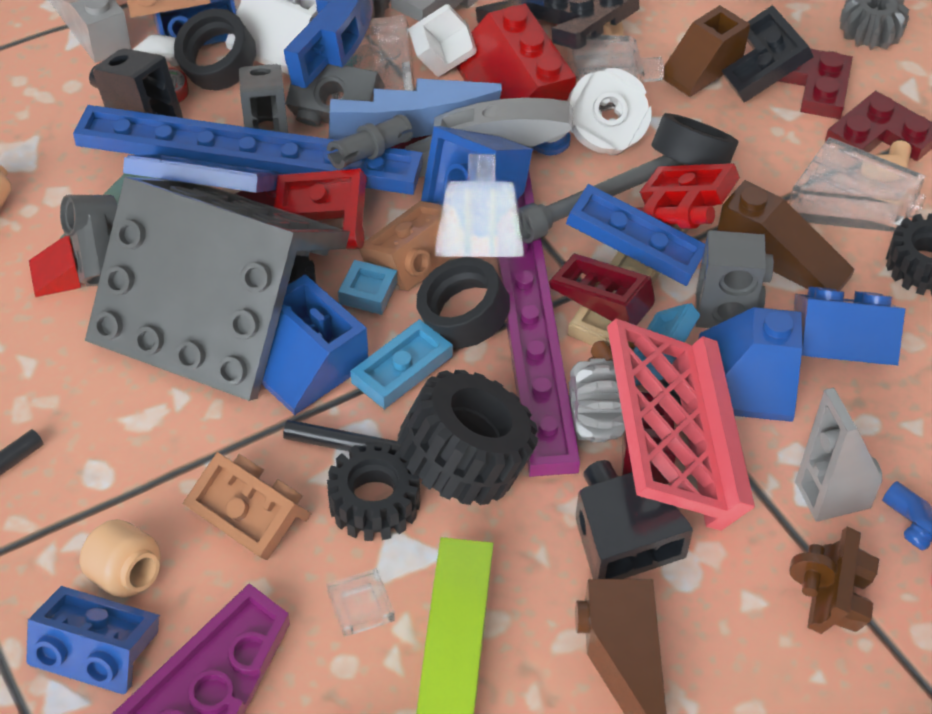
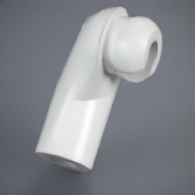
(159, 45)

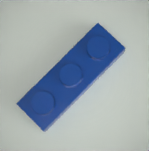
(636, 234)

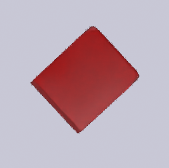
(54, 269)

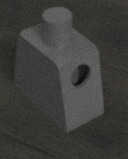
(263, 96)

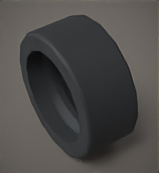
(201, 29)
(693, 141)
(453, 278)

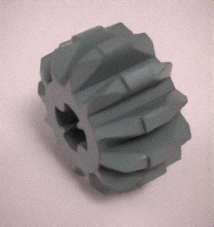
(874, 22)

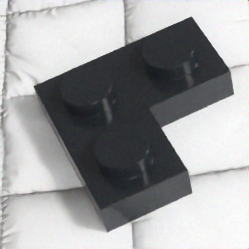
(774, 55)

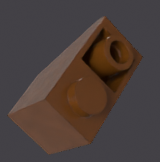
(706, 50)

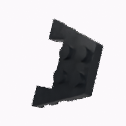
(574, 17)

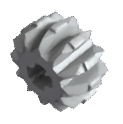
(595, 401)

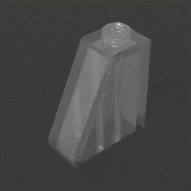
(856, 189)

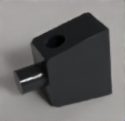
(136, 83)
(626, 531)

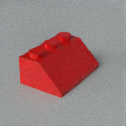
(519, 56)

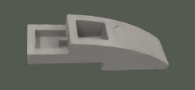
(516, 119)

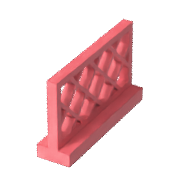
(703, 416)

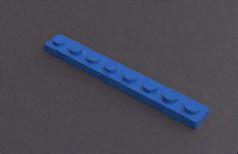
(236, 145)

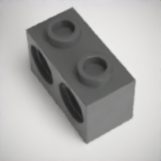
(731, 276)

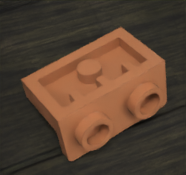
(408, 244)
(244, 505)

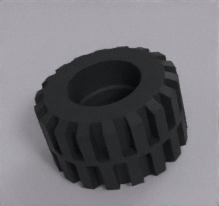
(467, 437)

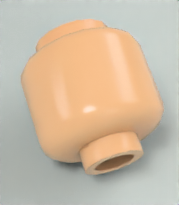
(120, 558)

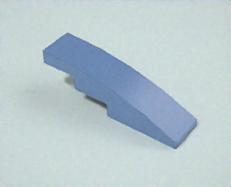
(419, 106)

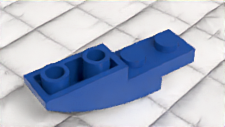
(327, 39)

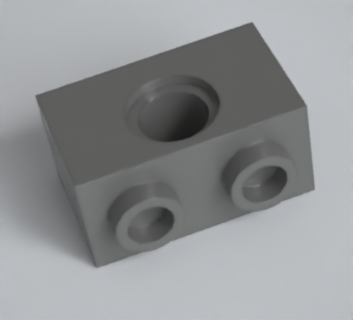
(310, 103)

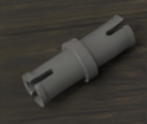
(369, 141)

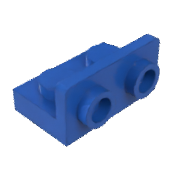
(89, 638)

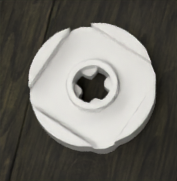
(622, 90)

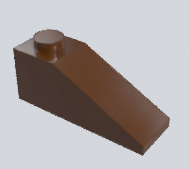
(796, 246)
(624, 641)

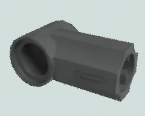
(89, 224)

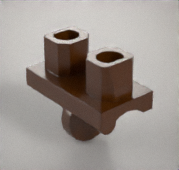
(829, 578)

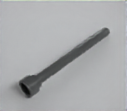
(538, 219)

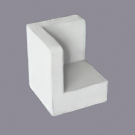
(442, 40)

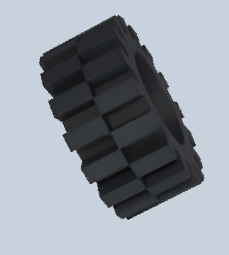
(904, 253)
(372, 515)

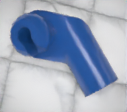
(915, 510)

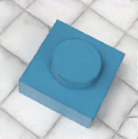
(367, 287)

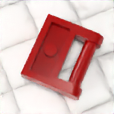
(326, 196)

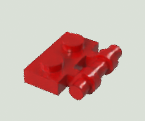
(687, 193)

